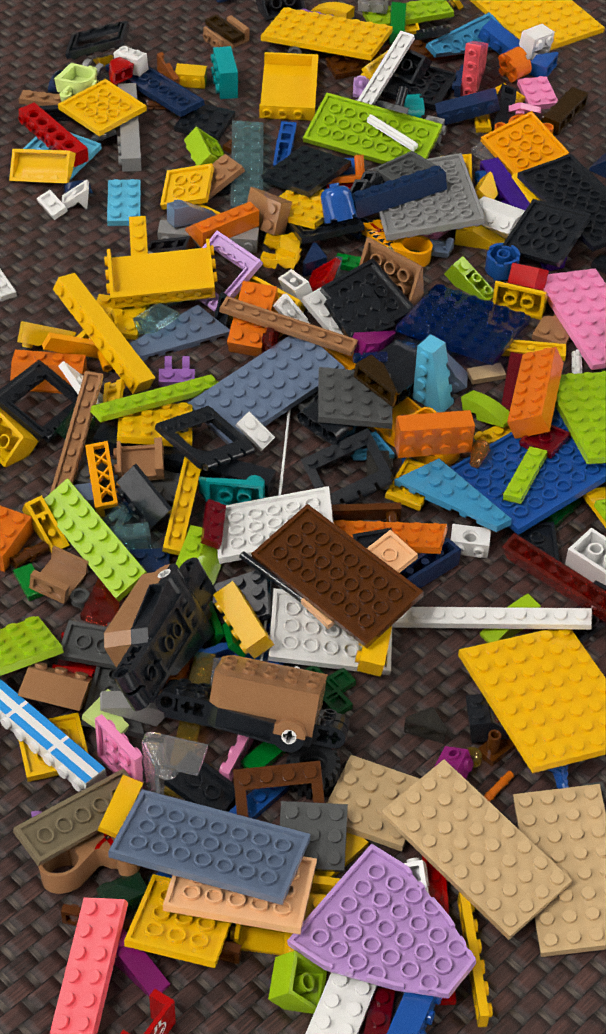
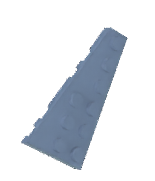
(183, 333)

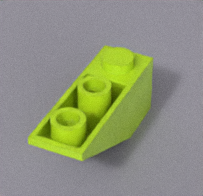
(469, 280)

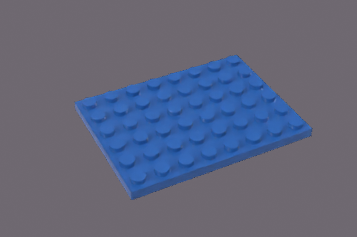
(555, 486)

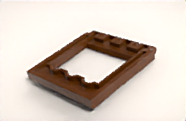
(274, 777)

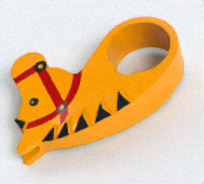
(403, 245)

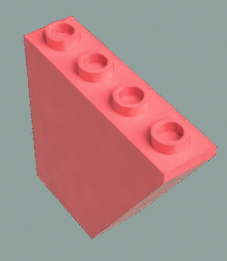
(473, 66)

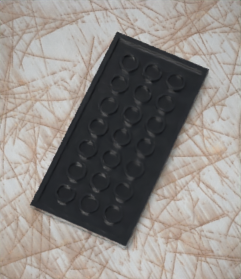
(571, 186)

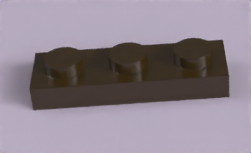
(224, 28)

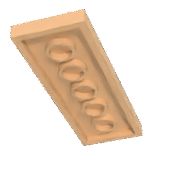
(387, 548)

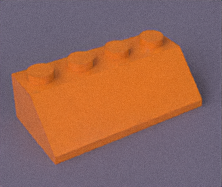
(228, 223)
(24, 358)

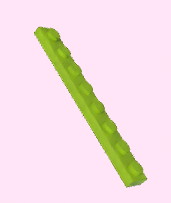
(152, 398)

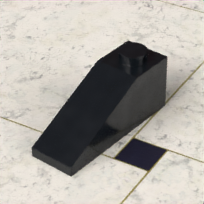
(172, 244)

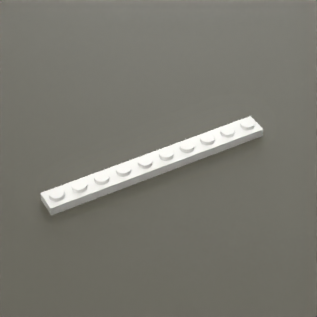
(496, 618)

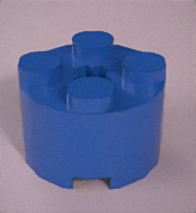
(499, 261)

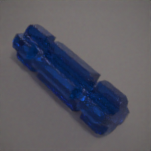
(382, 356)

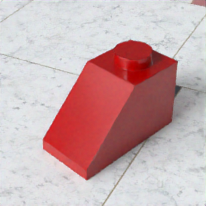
(120, 70)

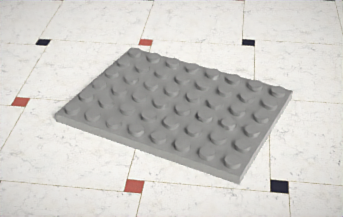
(438, 212)

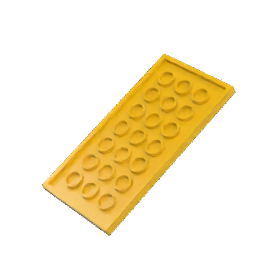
(327, 33)

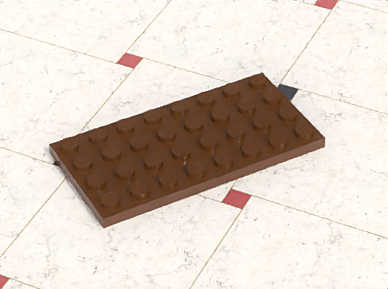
(337, 575)

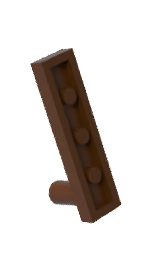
(371, 511)
(495, 748)

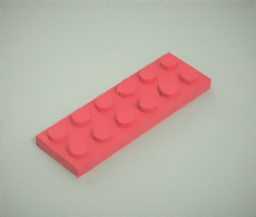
(89, 966)

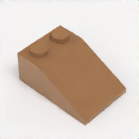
(272, 211)

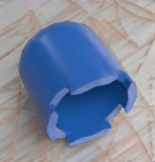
(337, 203)

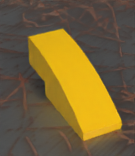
(336, 8)

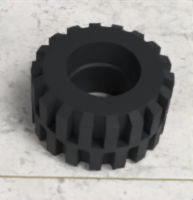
(329, 764)

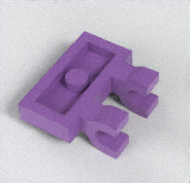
(172, 376)

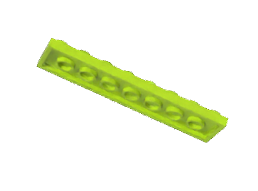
(94, 540)

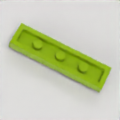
(525, 475)

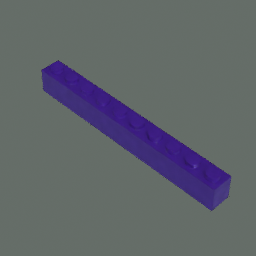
(509, 192)

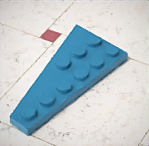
(456, 40)
(451, 491)

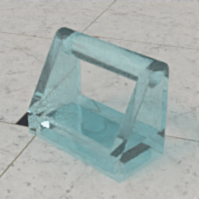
(155, 318)

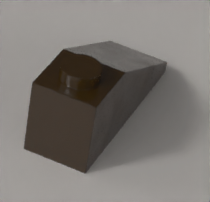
(375, 377)

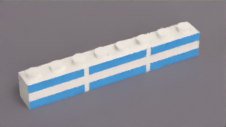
(48, 740)

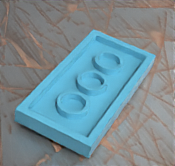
(123, 201)

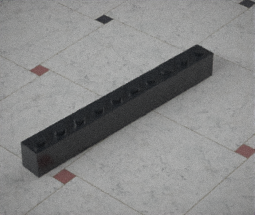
(174, 460)

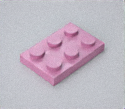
(537, 92)

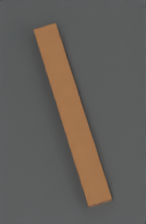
(289, 326)
(78, 428)

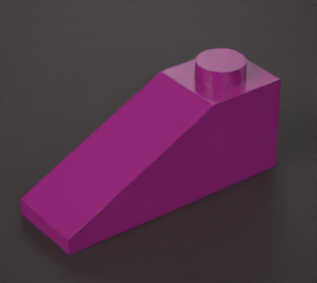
(373, 341)
(139, 968)

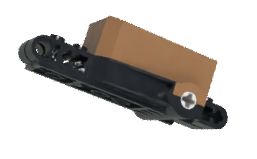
(159, 629)
(258, 702)

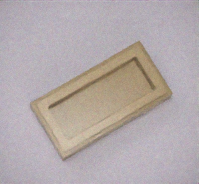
(486, 373)

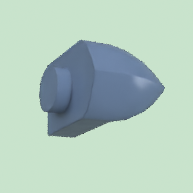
(442, 248)

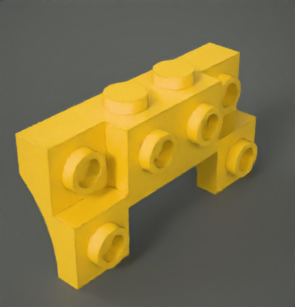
(286, 253)

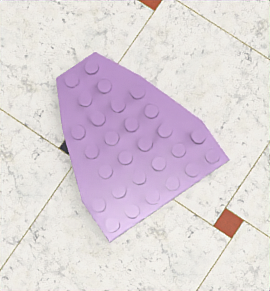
(385, 931)

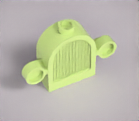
(75, 79)

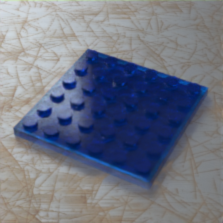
(464, 323)

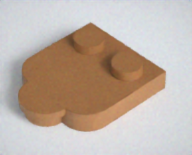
(550, 331)

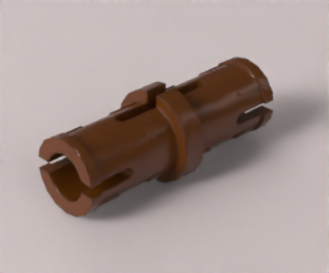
(29, 554)

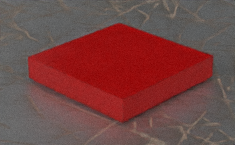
(324, 274)

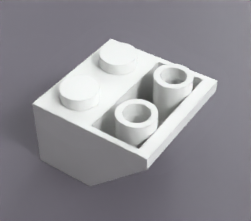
(536, 40)

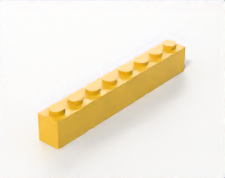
(103, 333)

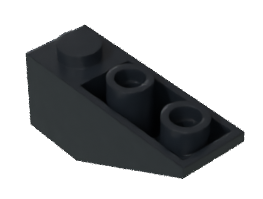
(506, 97)

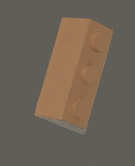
(56, 686)

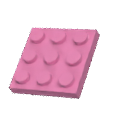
(116, 750)

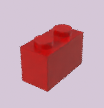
(528, 276)

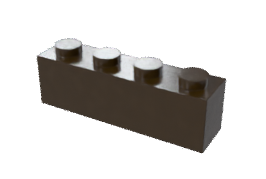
(566, 109)

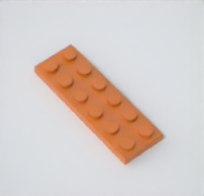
(418, 536)

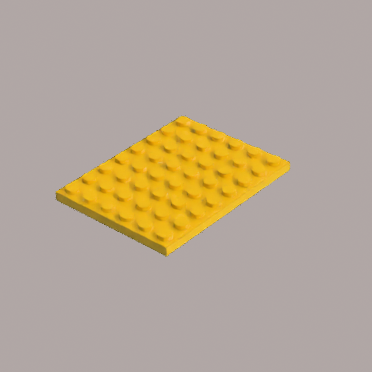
(561, 16)
(543, 695)

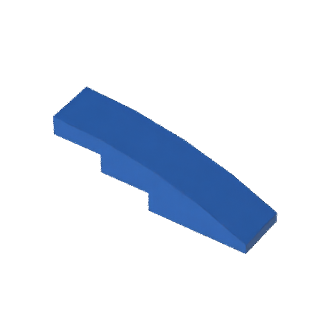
(285, 141)

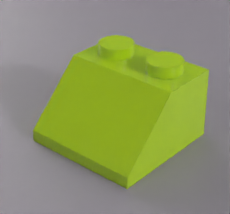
(296, 983)

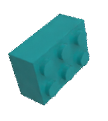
(224, 72)

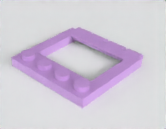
(238, 256)

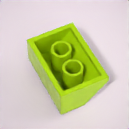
(203, 147)
(194, 549)

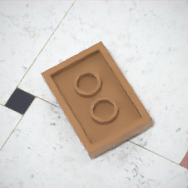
(224, 173)

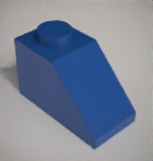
(543, 64)

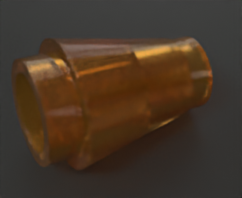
(479, 452)

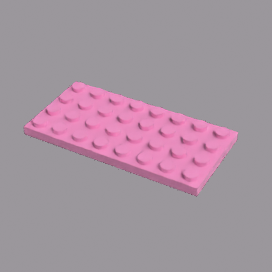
(580, 306)

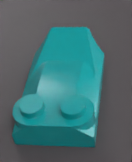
(232, 490)

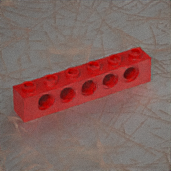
(51, 132)

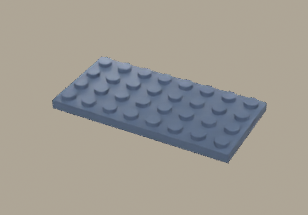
(267, 384)
(210, 846)

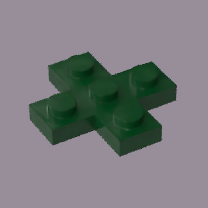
(335, 687)

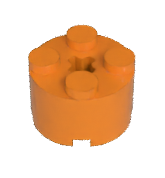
(514, 64)

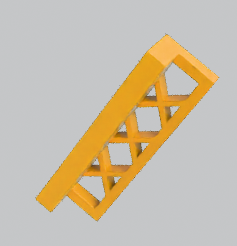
(96, 479)

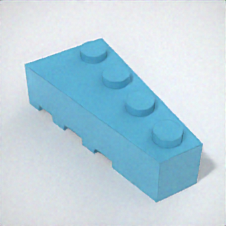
(432, 375)

